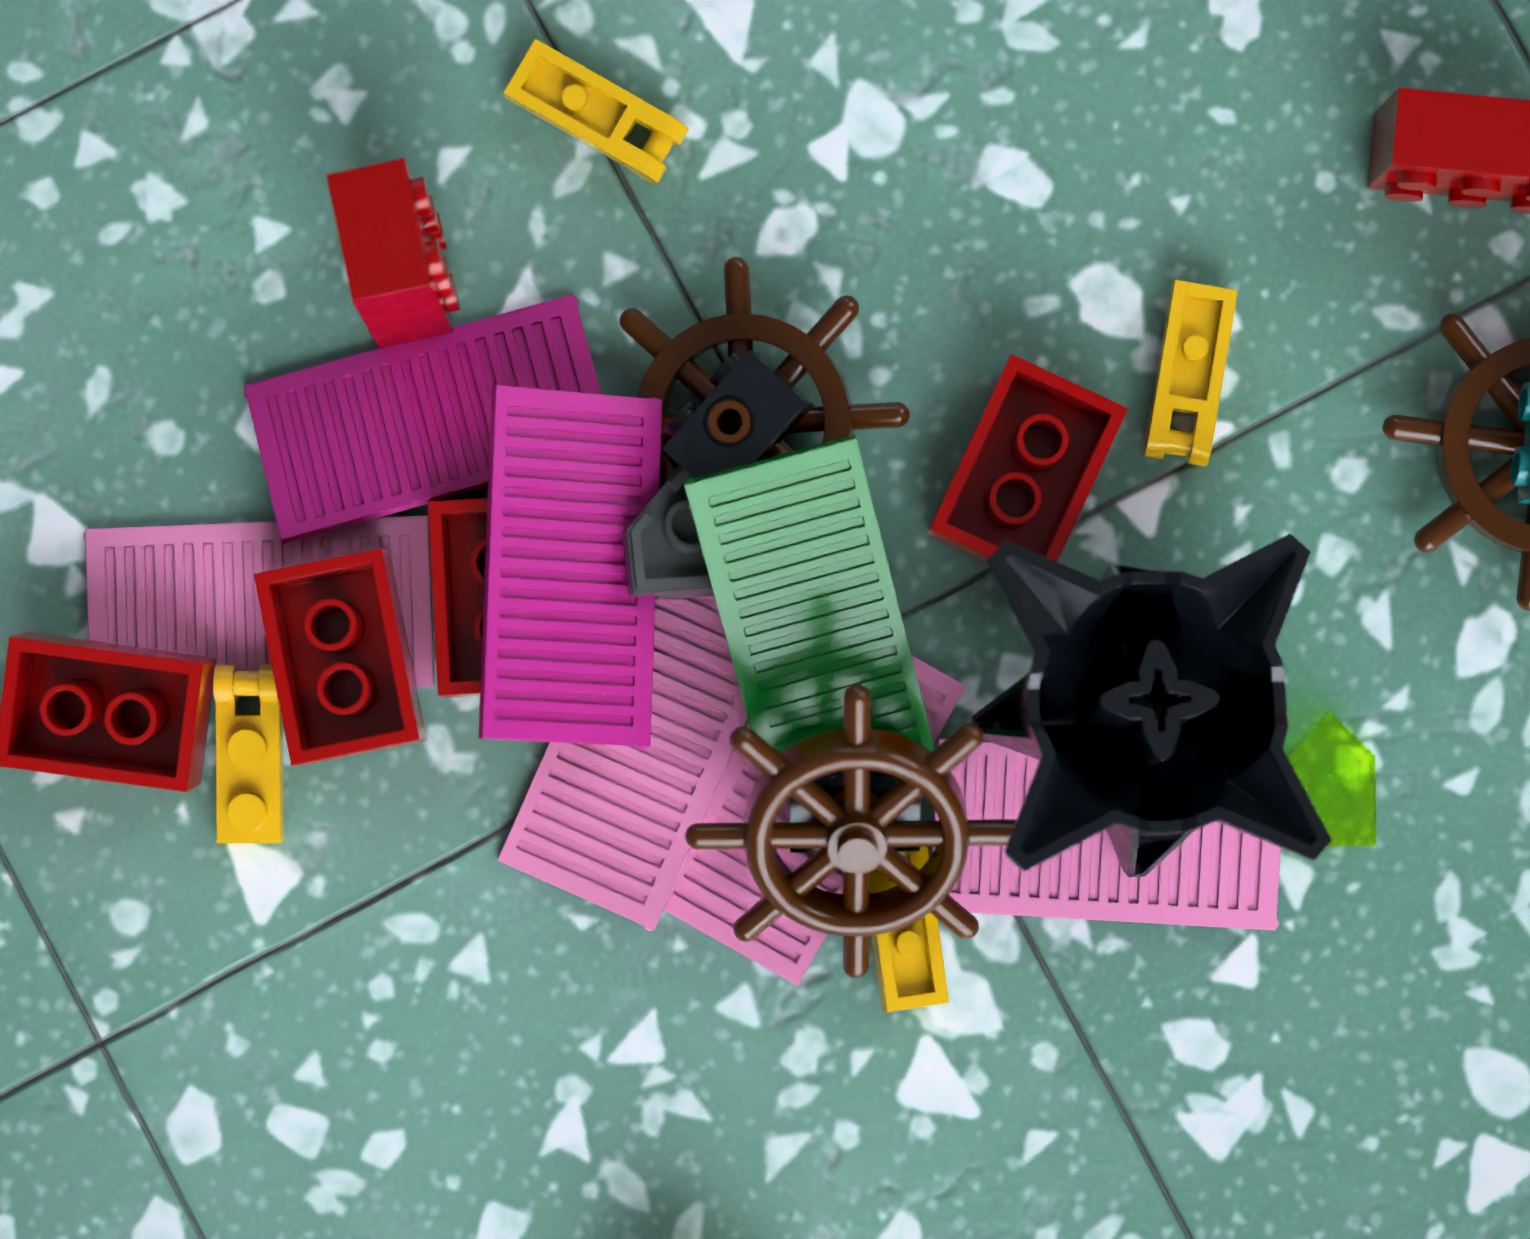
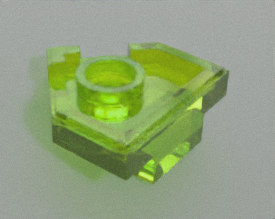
(1338, 780)

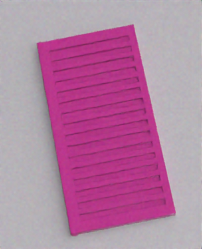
(405, 417)
(560, 634)

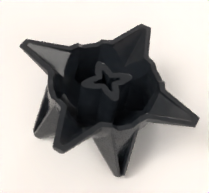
(1179, 650)

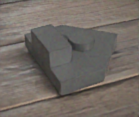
(664, 547)

